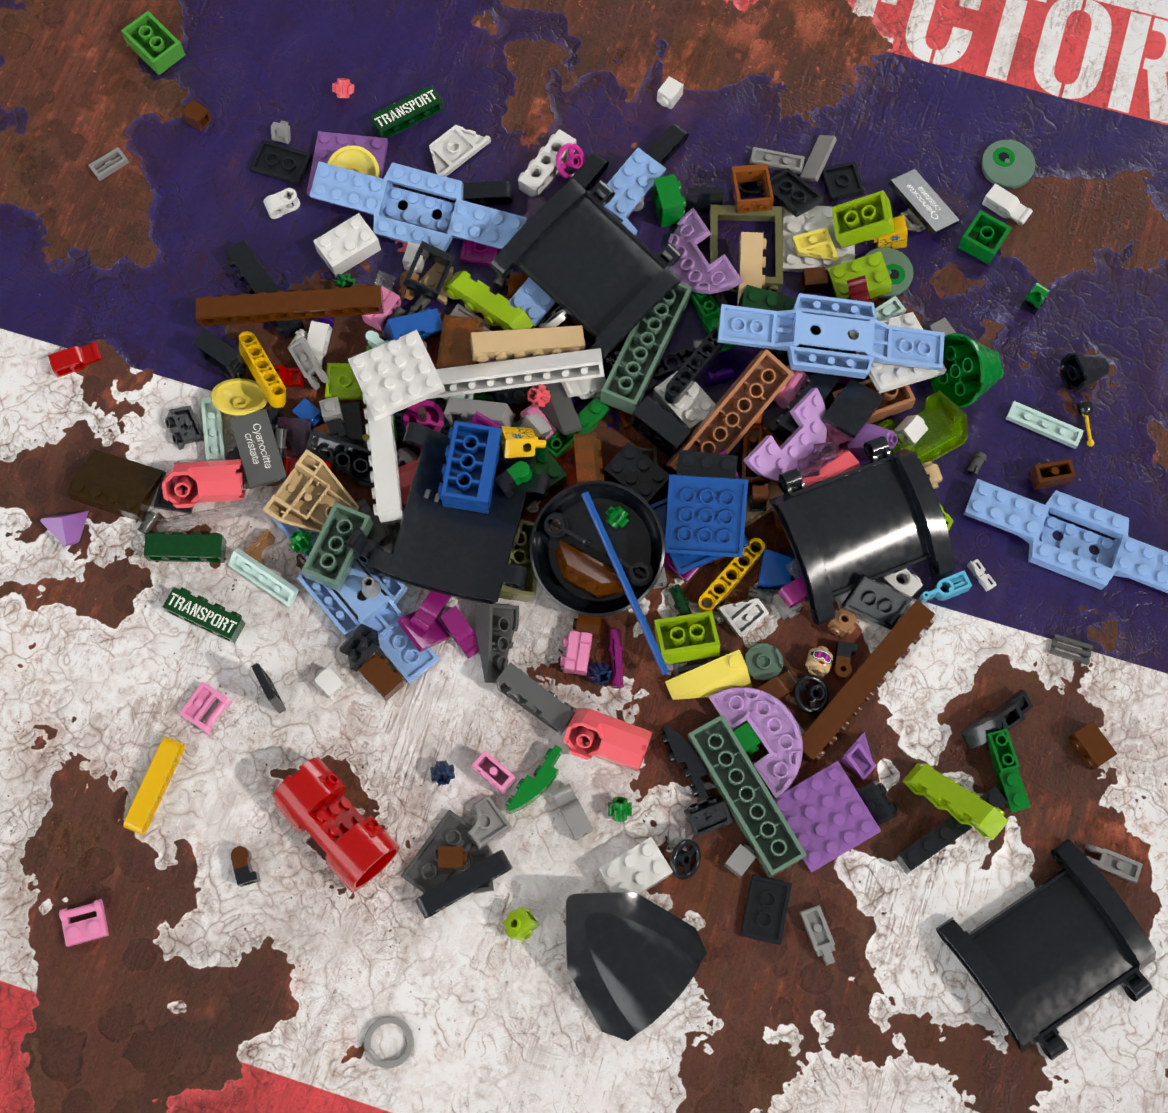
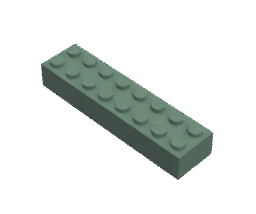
(644, 352)
(746, 796)

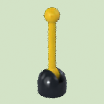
(1085, 410)

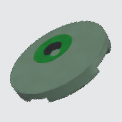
(1008, 164)
(899, 270)

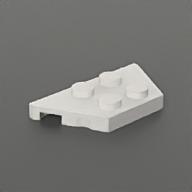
(455, 148)

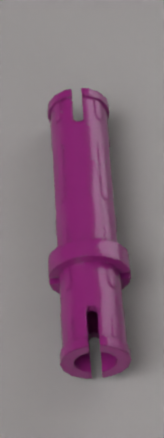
(616, 658)

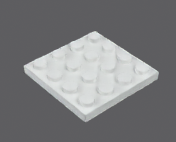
(812, 220)
(396, 375)
(890, 376)

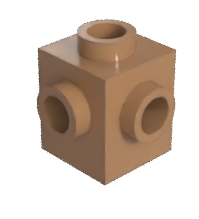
(842, 628)

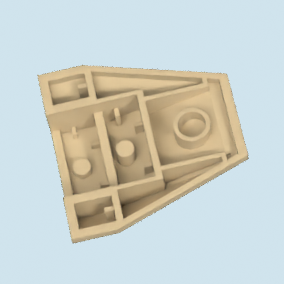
(308, 495)

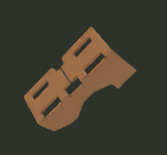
(409, 294)
(267, 542)

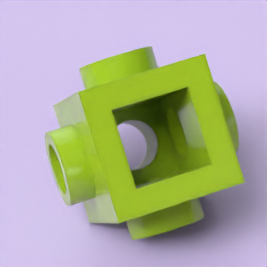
(520, 924)

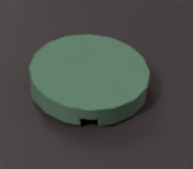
(763, 662)

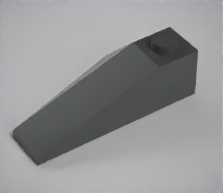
(560, 410)
(494, 634)

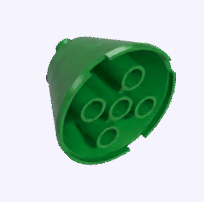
(969, 371)

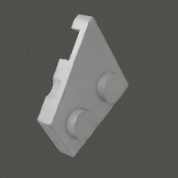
(743, 614)

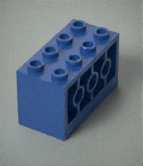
(470, 467)

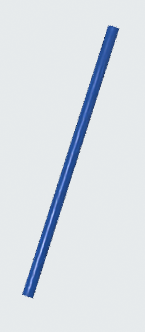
(625, 583)

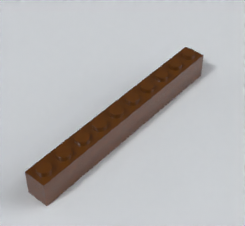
(289, 305)
(865, 679)

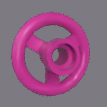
(573, 160)

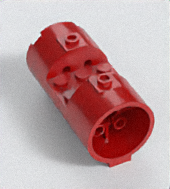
(316, 803)

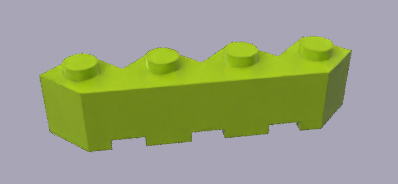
(479, 299)
(959, 802)

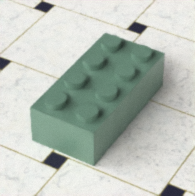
(330, 556)

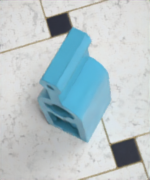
(953, 584)

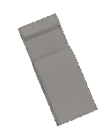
(572, 812)

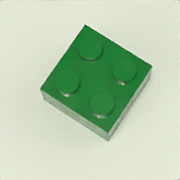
(668, 200)
(984, 237)

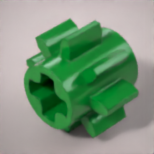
(344, 281)
(617, 516)
(300, 541)
(619, 809)

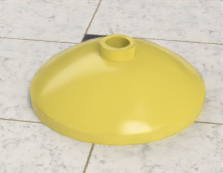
(355, 159)
(238, 397)

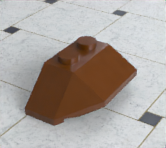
(751, 439)
(586, 572)

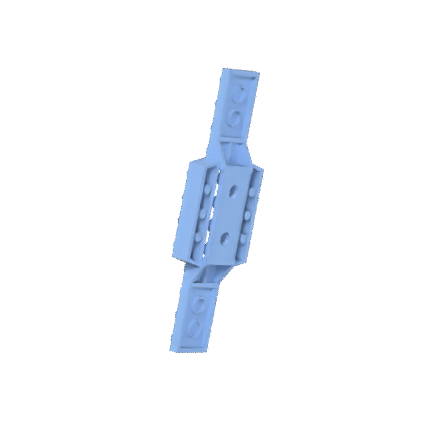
(630, 185)
(381, 200)
(835, 319)
(1071, 555)
(374, 612)

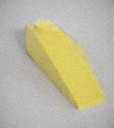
(711, 678)

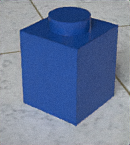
(308, 410)

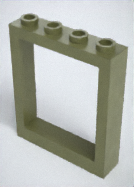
(728, 213)

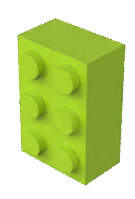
(863, 219)
(871, 266)
(687, 637)

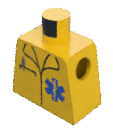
(895, 239)
(520, 442)

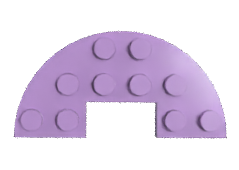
(693, 265)
(771, 460)
(774, 727)

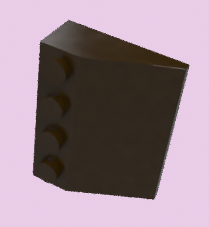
(115, 485)

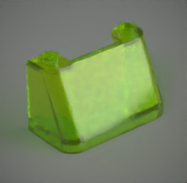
(945, 431)

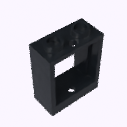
(437, 255)
(220, 355)

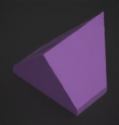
(66, 527)
(859, 758)

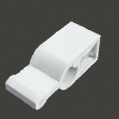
(1006, 205)
(319, 338)
(584, 388)

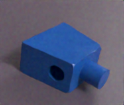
(773, 571)

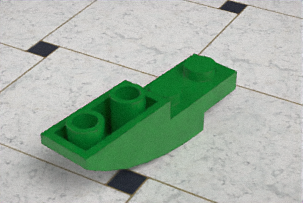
(708, 313)
(588, 418)
(1006, 770)
(532, 788)

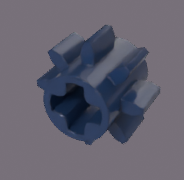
(599, 673)
(442, 772)

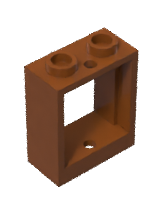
(759, 172)

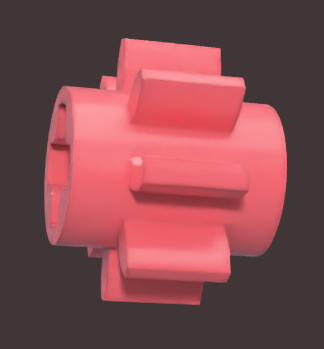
(343, 88)
(539, 396)

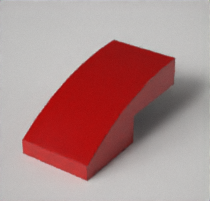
(290, 376)

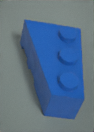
(425, 322)

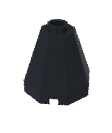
(1082, 370)

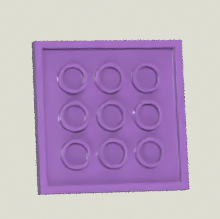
(328, 143)
(827, 816)

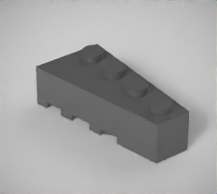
(534, 698)

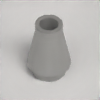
(372, 590)

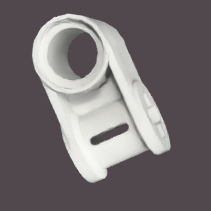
(280, 203)

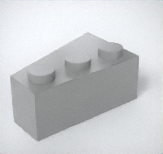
(463, 410)

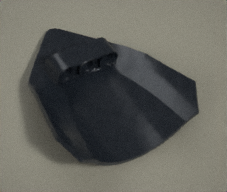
(628, 958)

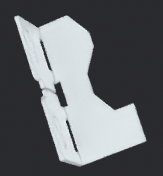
(978, 572)

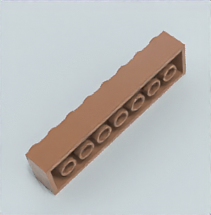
(738, 407)

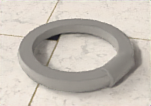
(371, 1055)

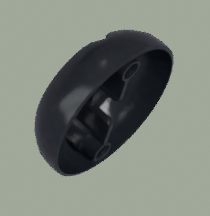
(636, 544)

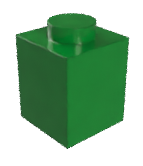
(748, 738)

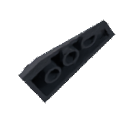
(343, 452)

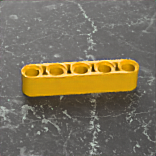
(262, 369)
(735, 569)
(154, 785)

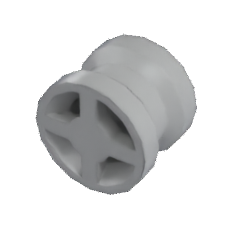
(675, 835)

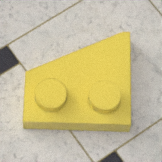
(815, 245)

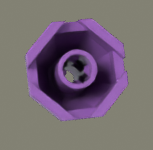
(868, 433)

